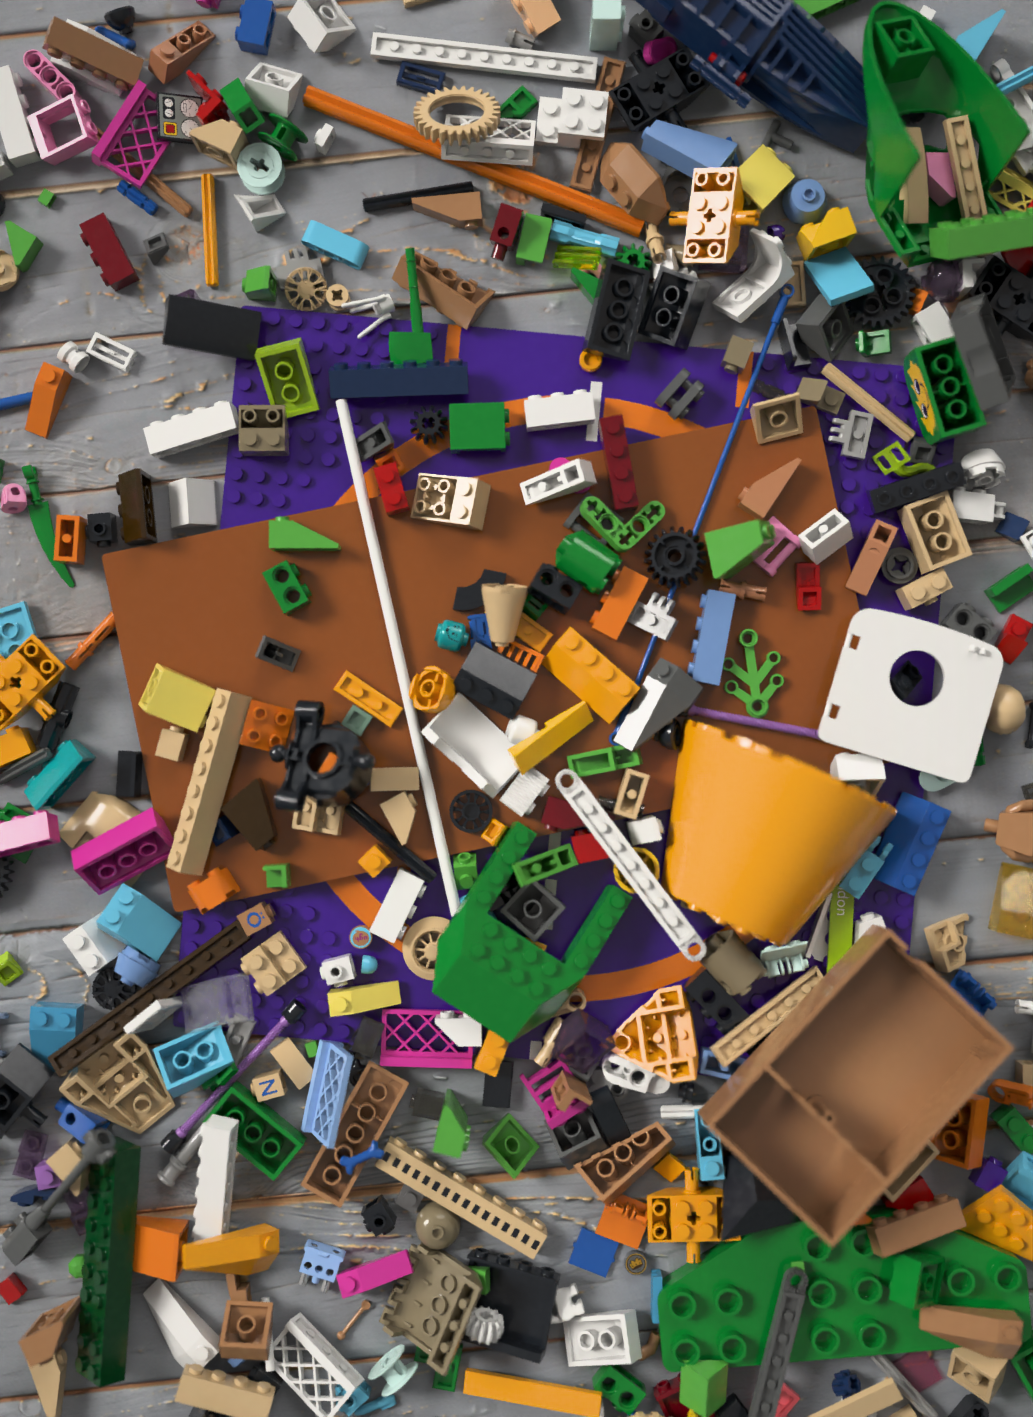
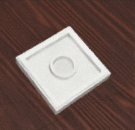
(153, 1015)

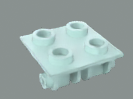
(775, 955)

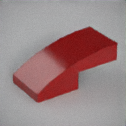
(808, 586)

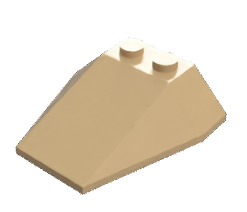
(121, 1084)

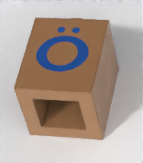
(256, 918)

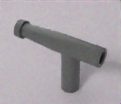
(772, 136)

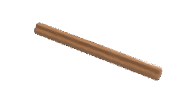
(155, 184)

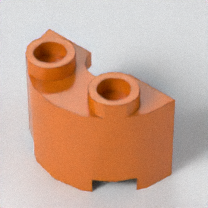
(214, 890)

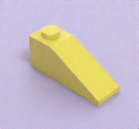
(363, 998)

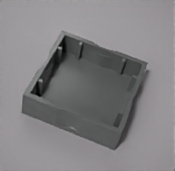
(983, 351)

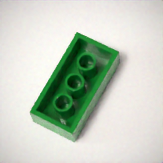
(262, 1133)

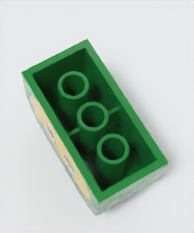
(942, 392)

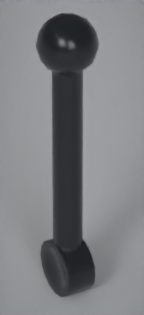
(1029, 742)

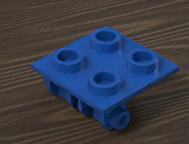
(971, 992)

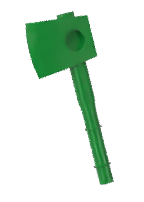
(414, 344)

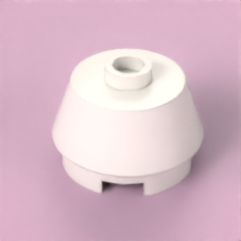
(982, 469)

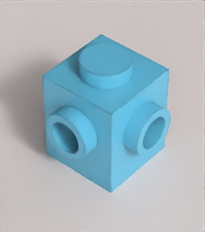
(358, 1397)

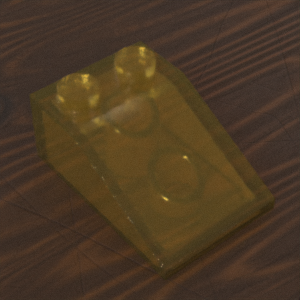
(1013, 901)

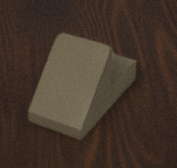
(817, 394)

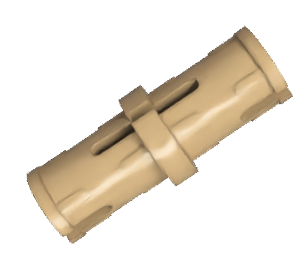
(655, 242)

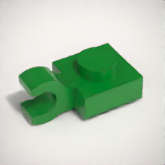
(220, 1078)

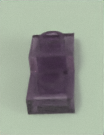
(31, 1154)

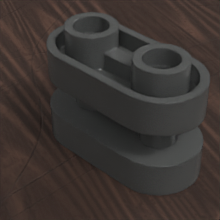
(680, 407)

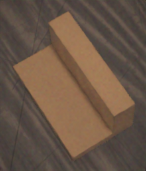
(568, 1087)

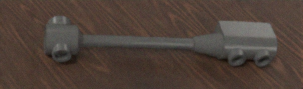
(33, 1226)

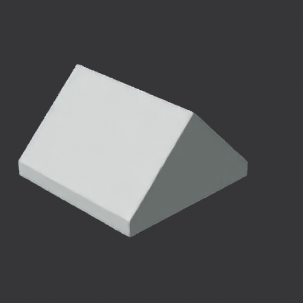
(192, 503)

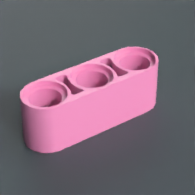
(45, 72)

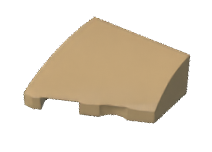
(947, 942)

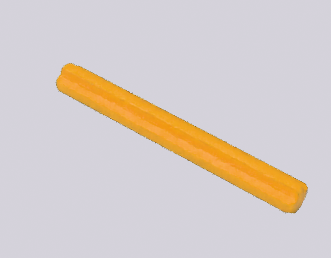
(209, 230)

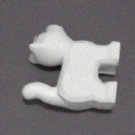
(565, 1306)

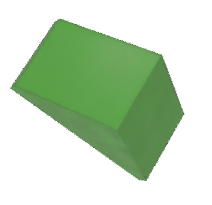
(23, 246)

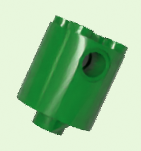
(586, 561)

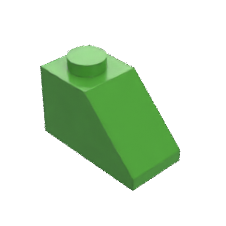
(260, 284)

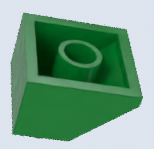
(916, 1279)

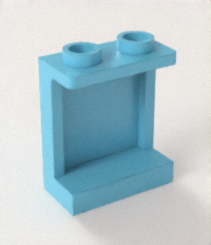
(1020, 1178)

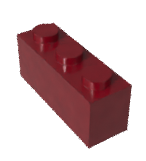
(108, 252)

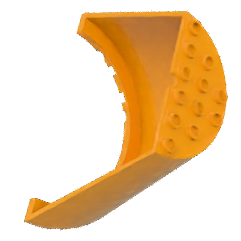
(760, 834)

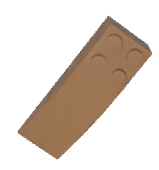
(360, 1123)

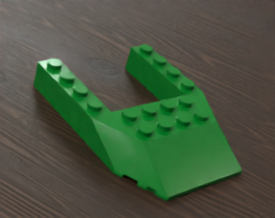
(498, 972)

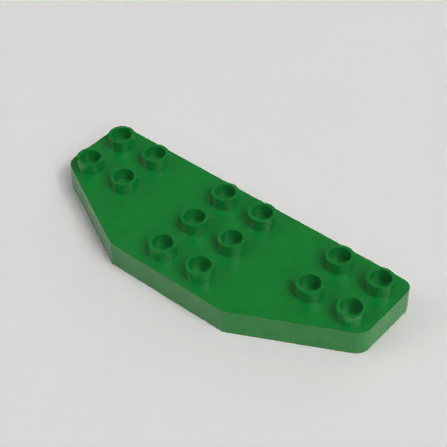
(730, 1297)

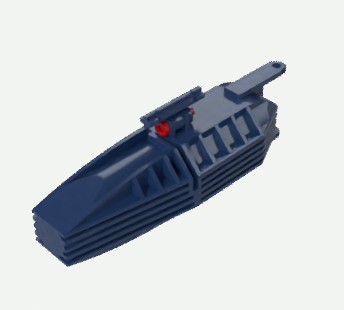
(776, 58)

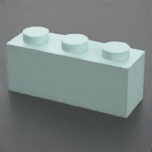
(606, 24)

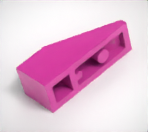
(374, 1273)

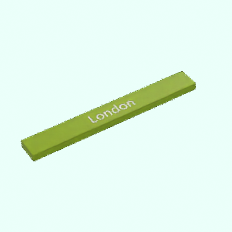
(840, 925)

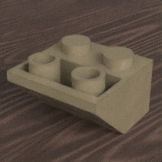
(263, 430)

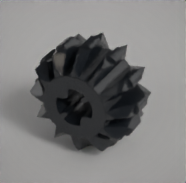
(430, 416)

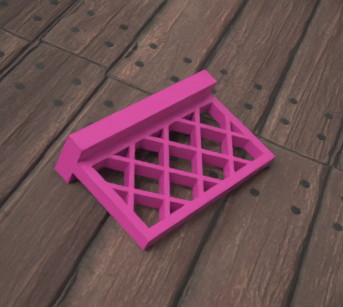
(118, 130)
(421, 1057)

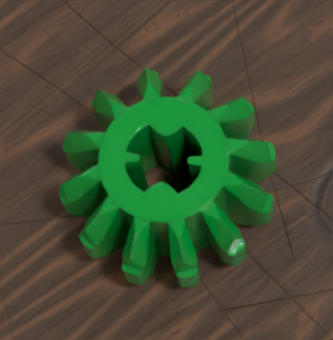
(634, 255)

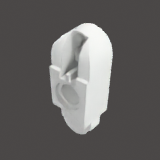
(623, 1074)

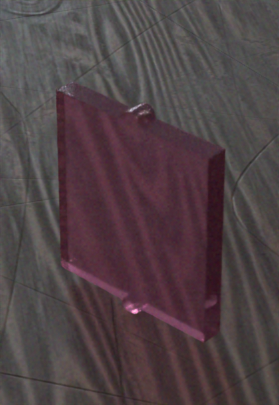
(918, 1369)

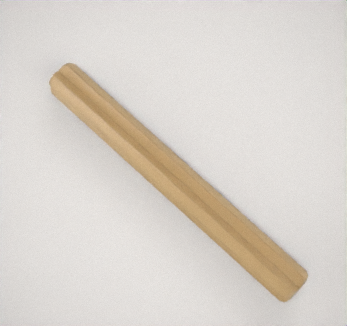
(868, 402)

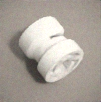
(71, 355)

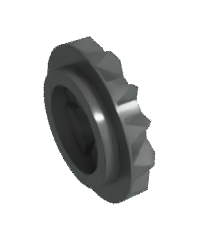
(909, 568)

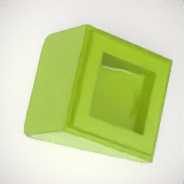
(9, 969)

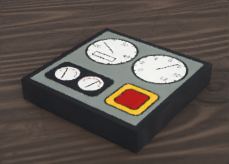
(176, 116)

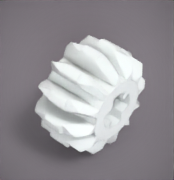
(485, 1325)

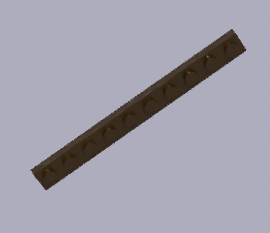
(162, 987)

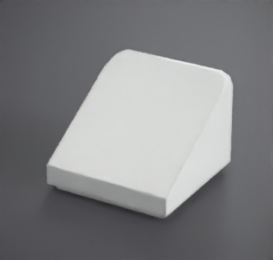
(670, 262)

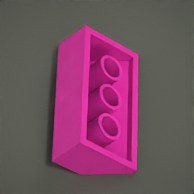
(123, 851)

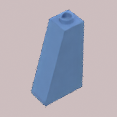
(686, 148)

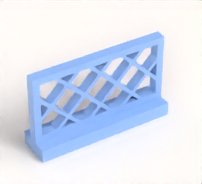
(325, 1096)

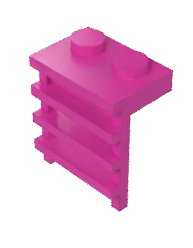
(553, 1115)

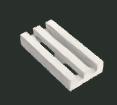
(128, 360)

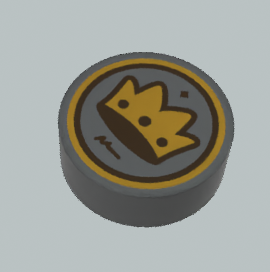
(635, 1262)

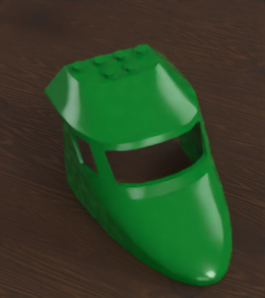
(919, 69)

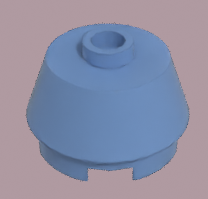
(804, 201)
(135, 967)

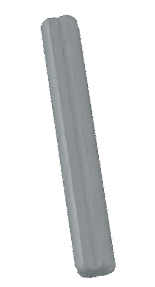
(904, 1386)

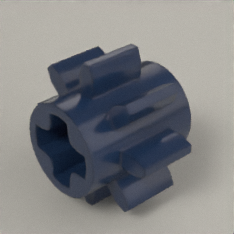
(845, 1384)

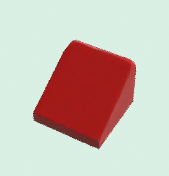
(12, 1288)

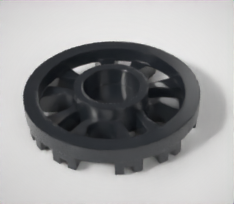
(471, 811)
(112, 989)

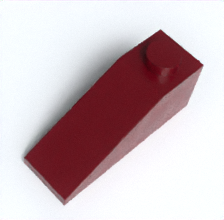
(561, 815)

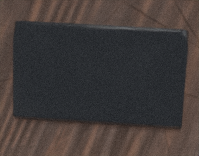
(498, 1089)

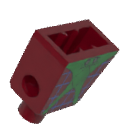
(508, 221)

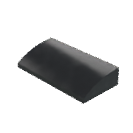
(616, 310)
(211, 327)

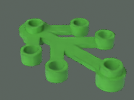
(753, 677)

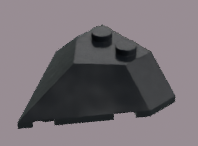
(749, 1202)

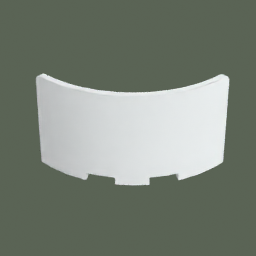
(473, 744)

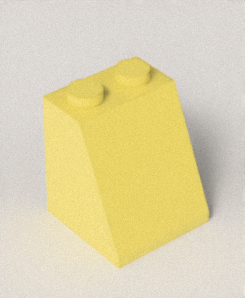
(763, 178)
(177, 698)

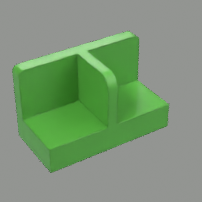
(533, 239)

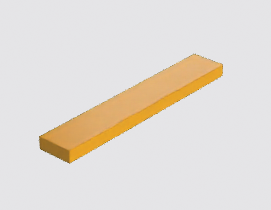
(532, 1392)

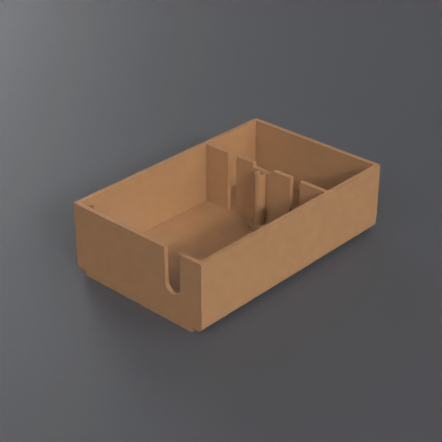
(854, 1082)

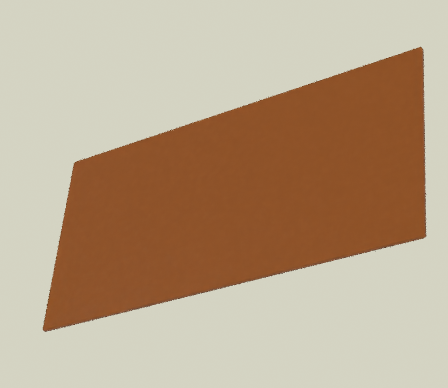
(207, 606)

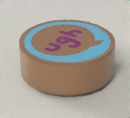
(360, 936)

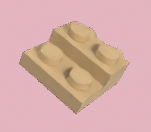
(272, 963)

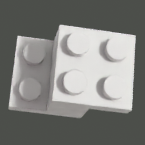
(572, 118)

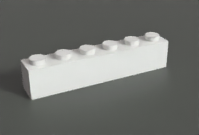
(215, 1177)

